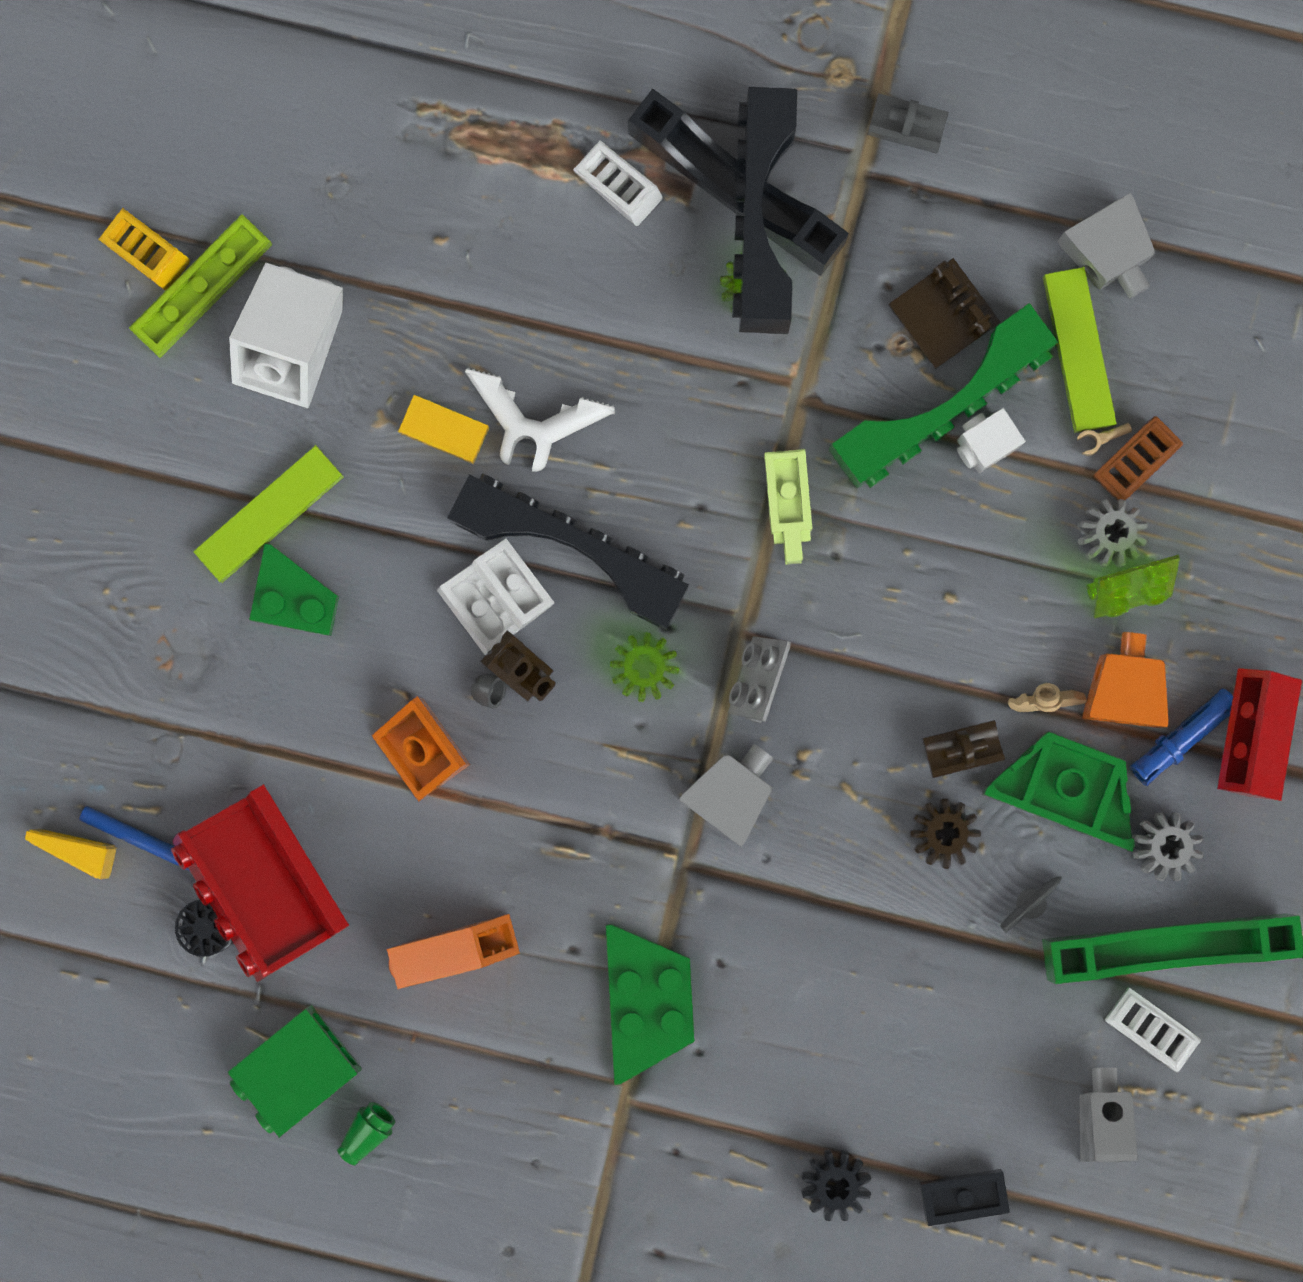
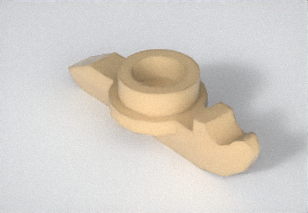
(1047, 699)

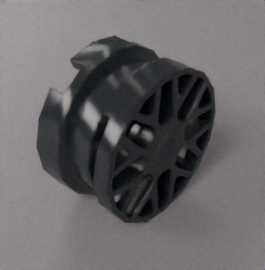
(199, 930)

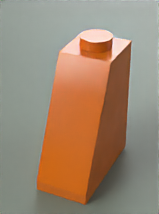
(453, 952)

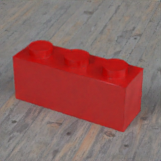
(1259, 734)

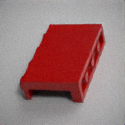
(258, 884)

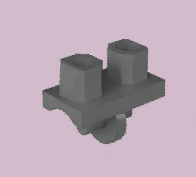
(907, 123)

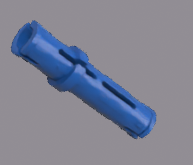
(1172, 747)

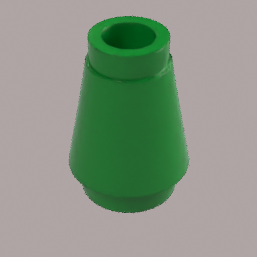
(367, 1131)

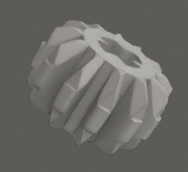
(1126, 525)
(1179, 854)

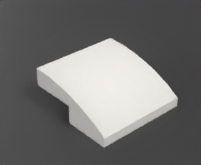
(495, 596)

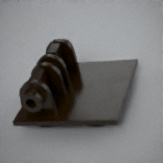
(944, 313)

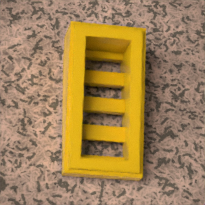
(165, 264)
(84, 854)

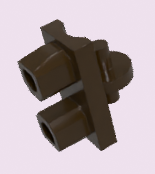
(520, 668)
(963, 749)

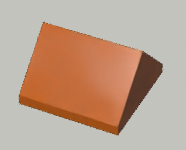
(420, 748)

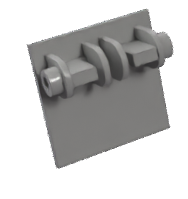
(757, 684)

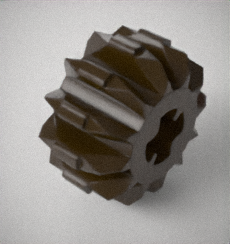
(954, 844)

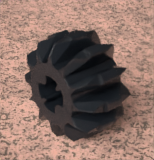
(834, 1200)

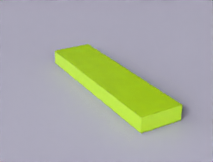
(200, 286)
(1079, 350)
(268, 514)

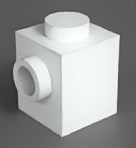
(988, 440)

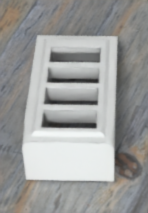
(639, 197)
(1180, 1053)

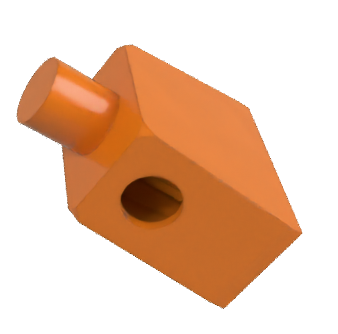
(1129, 687)

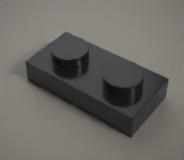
(964, 1197)

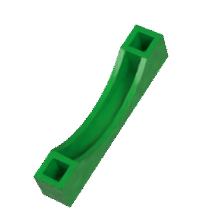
(875, 445)
(1173, 946)

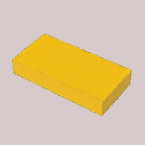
(443, 429)

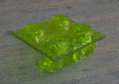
(1134, 587)

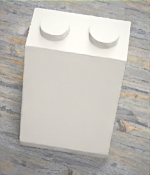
(285, 334)

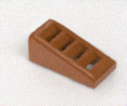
(1162, 435)

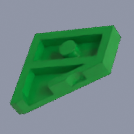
(291, 596)

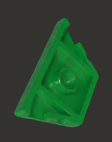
(1069, 787)
(647, 1002)

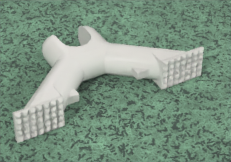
(518, 427)

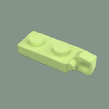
(788, 501)

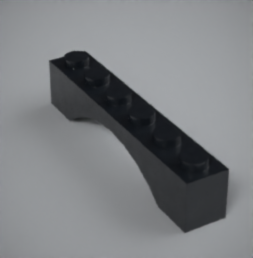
(688, 149)
(765, 287)
(496, 514)

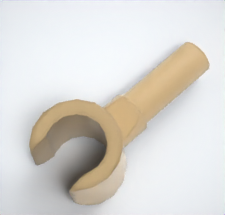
(1104, 436)

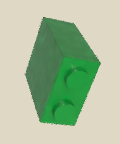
(293, 1072)

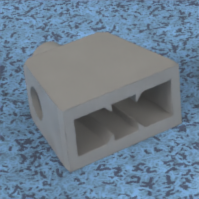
(1112, 246)
(731, 793)
(1102, 1138)

